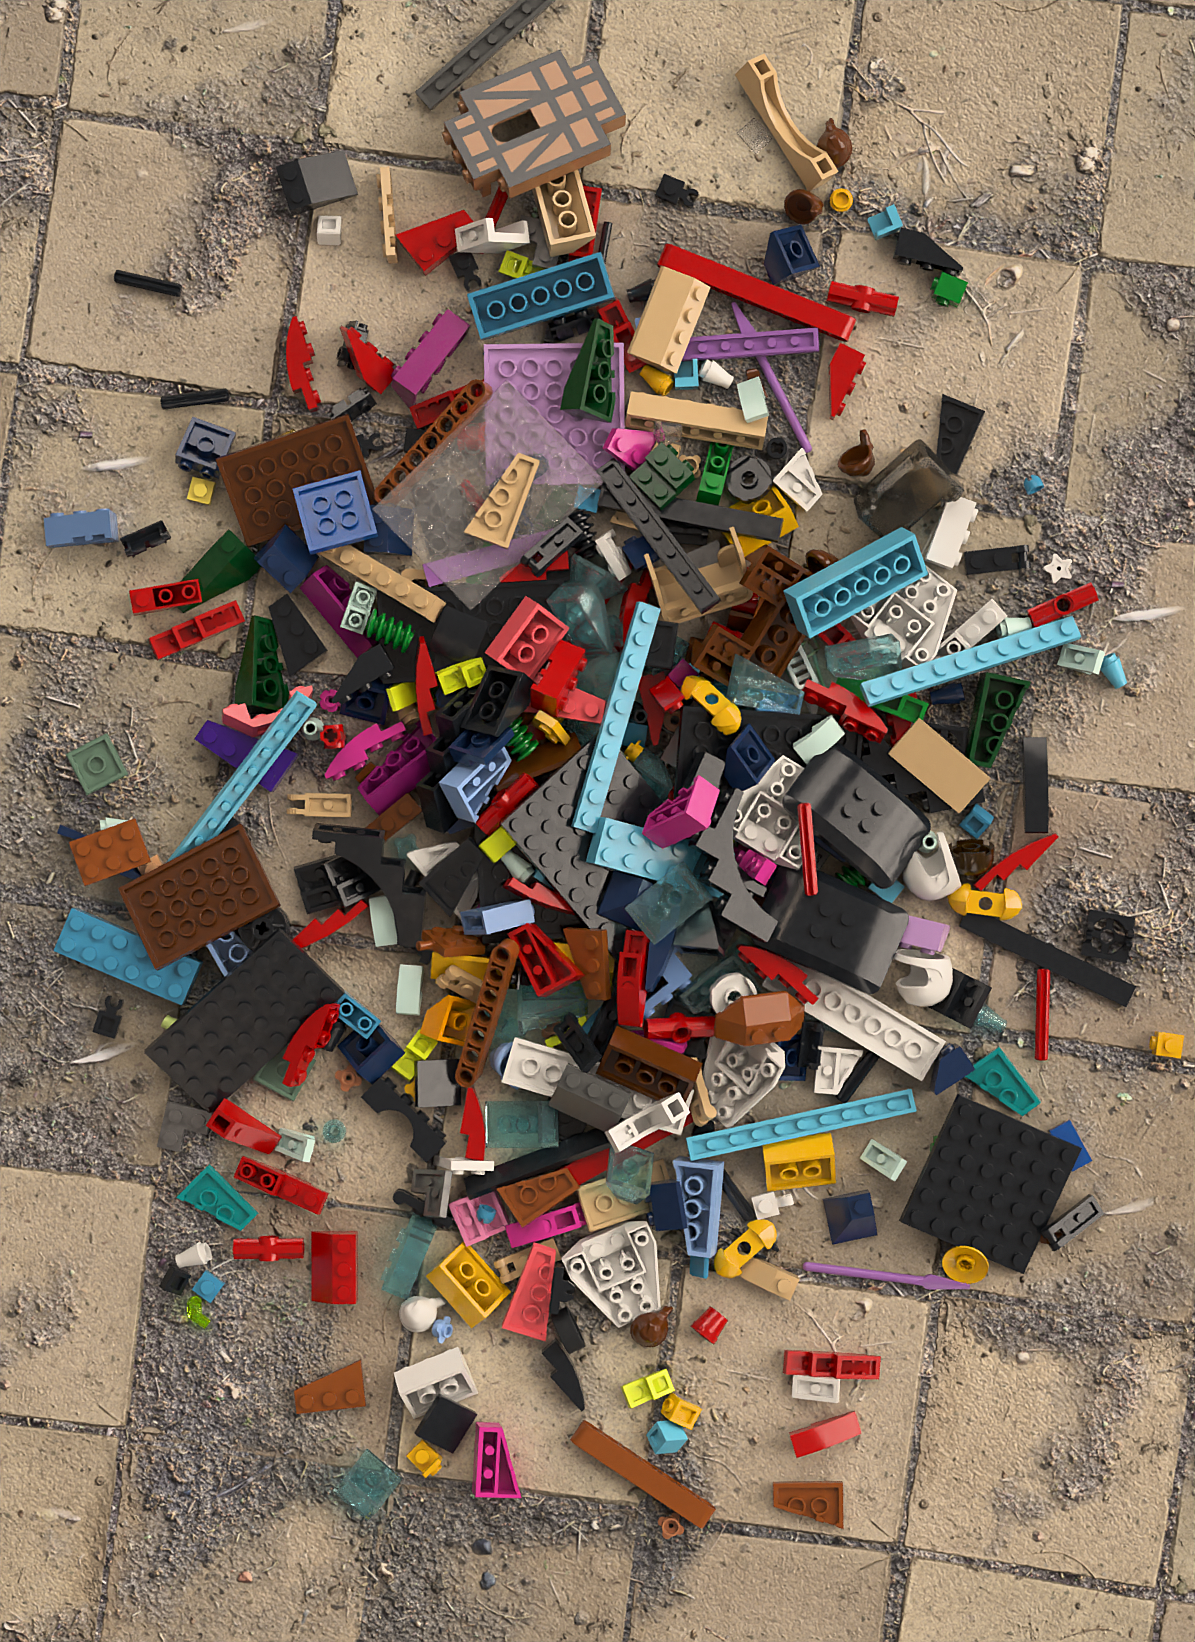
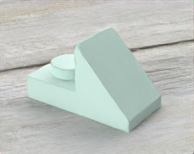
(1081, 658)
(295, 1144)
(883, 1159)

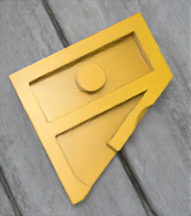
(551, 727)

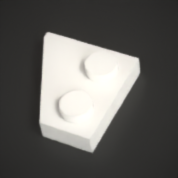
(799, 481)
(614, 555)
(834, 1068)
(459, 1164)

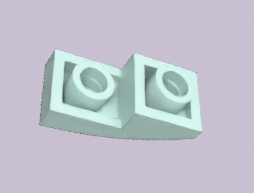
(752, 399)
(358, 607)
(819, 740)
(382, 921)
(409, 990)

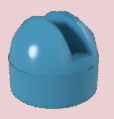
(1033, 485)
(485, 1212)

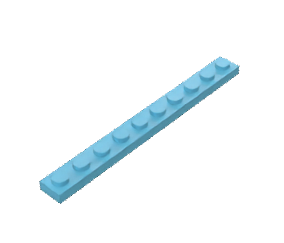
(970, 661)
(616, 717)
(248, 773)
(800, 1124)

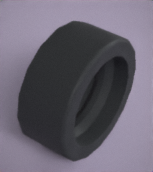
(568, 1330)

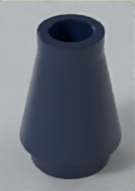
(949, 694)

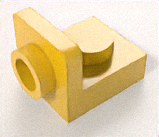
(1166, 1044)
(680, 1411)
(425, 1458)

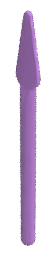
(745, 327)
(928, 1281)

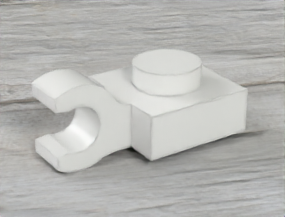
(767, 1204)

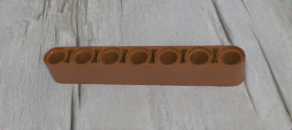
(437, 431)
(493, 1006)
(643, 1474)

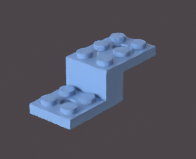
(676, 976)

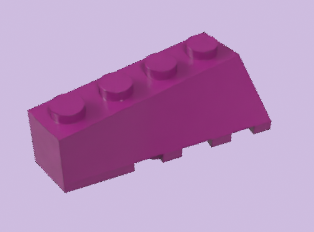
(429, 356)
(330, 597)
(399, 772)

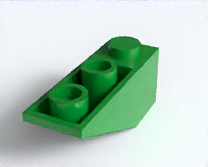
(714, 473)

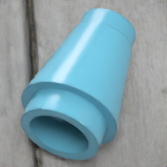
(1113, 670)

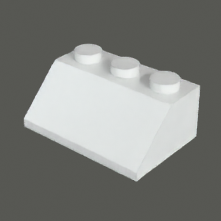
(439, 1374)

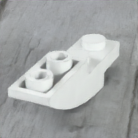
(972, 630)

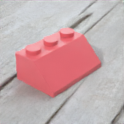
(527, 638)

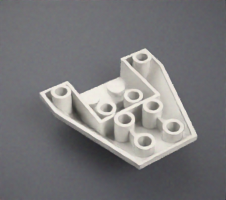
(913, 616)
(763, 821)
(740, 1076)
(617, 1270)

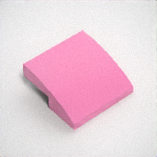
(465, 1216)

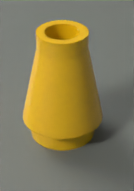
(657, 380)

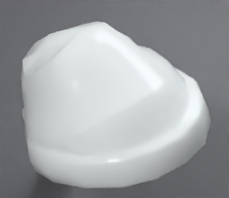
(419, 1312)

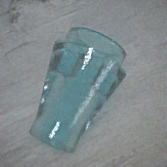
(990, 1019)

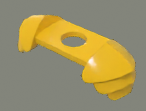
(725, 714)
(967, 901)
(759, 1235)

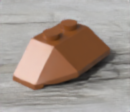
(760, 1019)

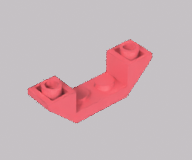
(238, 718)

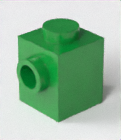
(948, 290)

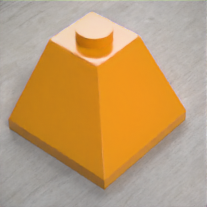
(449, 1020)

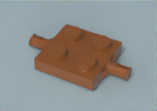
(450, 942)

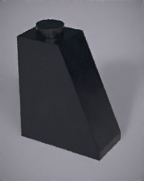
(700, 933)

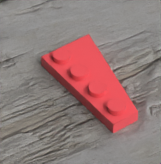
(580, 706)
(531, 1299)

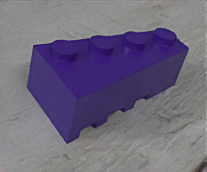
(235, 746)

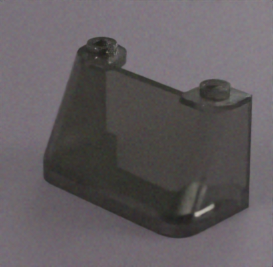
(906, 490)

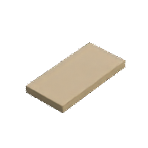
(939, 765)
(604, 1209)

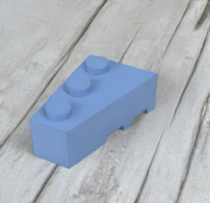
(81, 528)

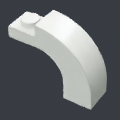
(647, 1121)

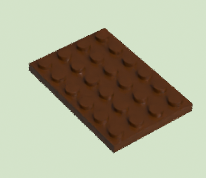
(264, 474)
(199, 897)

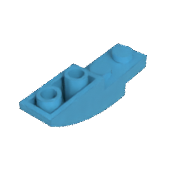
(357, 1015)

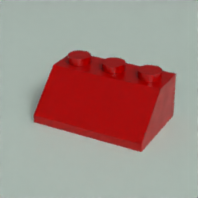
(334, 1267)

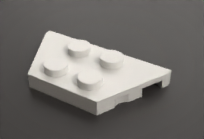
(430, 857)

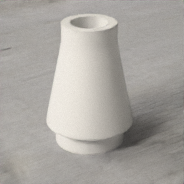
(715, 374)
(195, 1255)

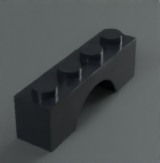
(384, 1097)

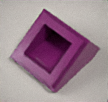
(680, 672)

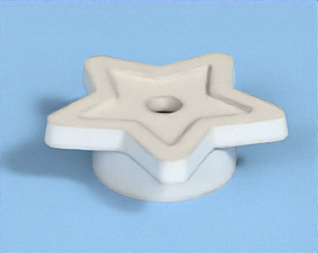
(1052, 568)

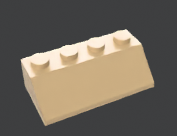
(564, 214)
(668, 320)

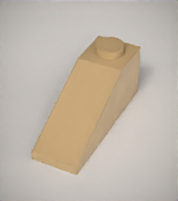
(769, 1277)

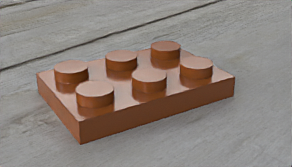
(110, 852)

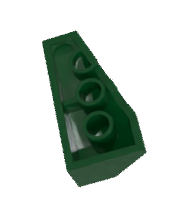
(589, 385)
(222, 568)
(260, 675)

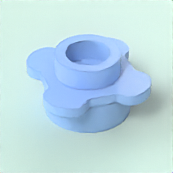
(442, 1329)

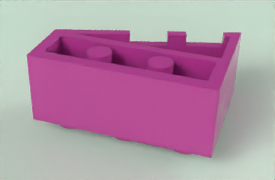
(683, 815)
(492, 1463)

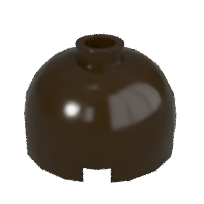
(972, 857)

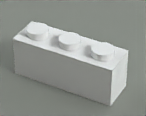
(951, 533)

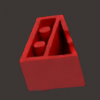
(433, 241)
(558, 678)
(543, 961)

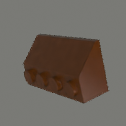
(542, 760)
(647, 1066)

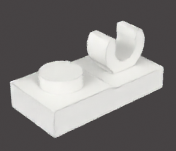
(816, 1388)

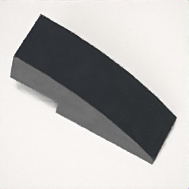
(565, 1373)

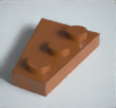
(591, 956)
(538, 1195)
(333, 1392)
(812, 1499)

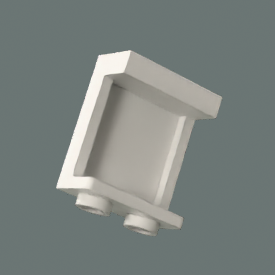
(482, 238)

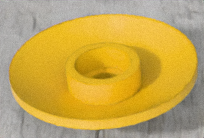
(965, 1264)

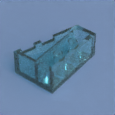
(865, 657)
(758, 688)
(696, 994)
(541, 1011)
(408, 1257)

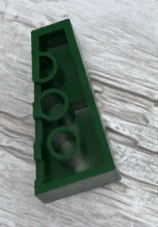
(992, 716)

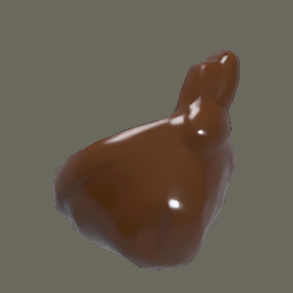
(835, 143)
(802, 206)
(858, 459)
(819, 559)
(651, 1328)

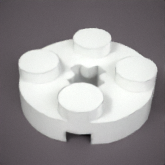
(726, 984)

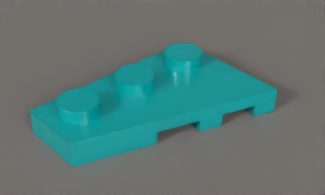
(1002, 1079)
(216, 1196)

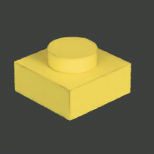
(201, 490)

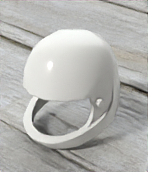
(932, 876)
(928, 978)

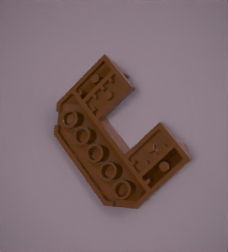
(771, 635)

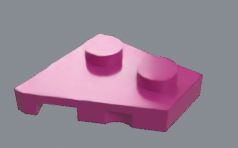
(629, 446)

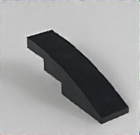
(1035, 785)

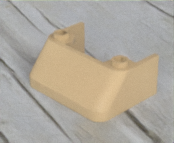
(721, 576)

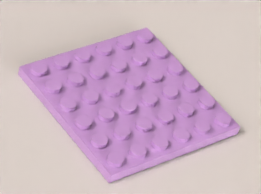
(540, 377)

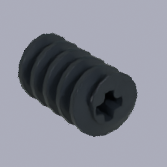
(585, 545)

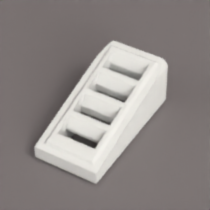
(806, 665)

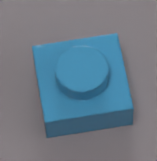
(590, 503)
(208, 1286)

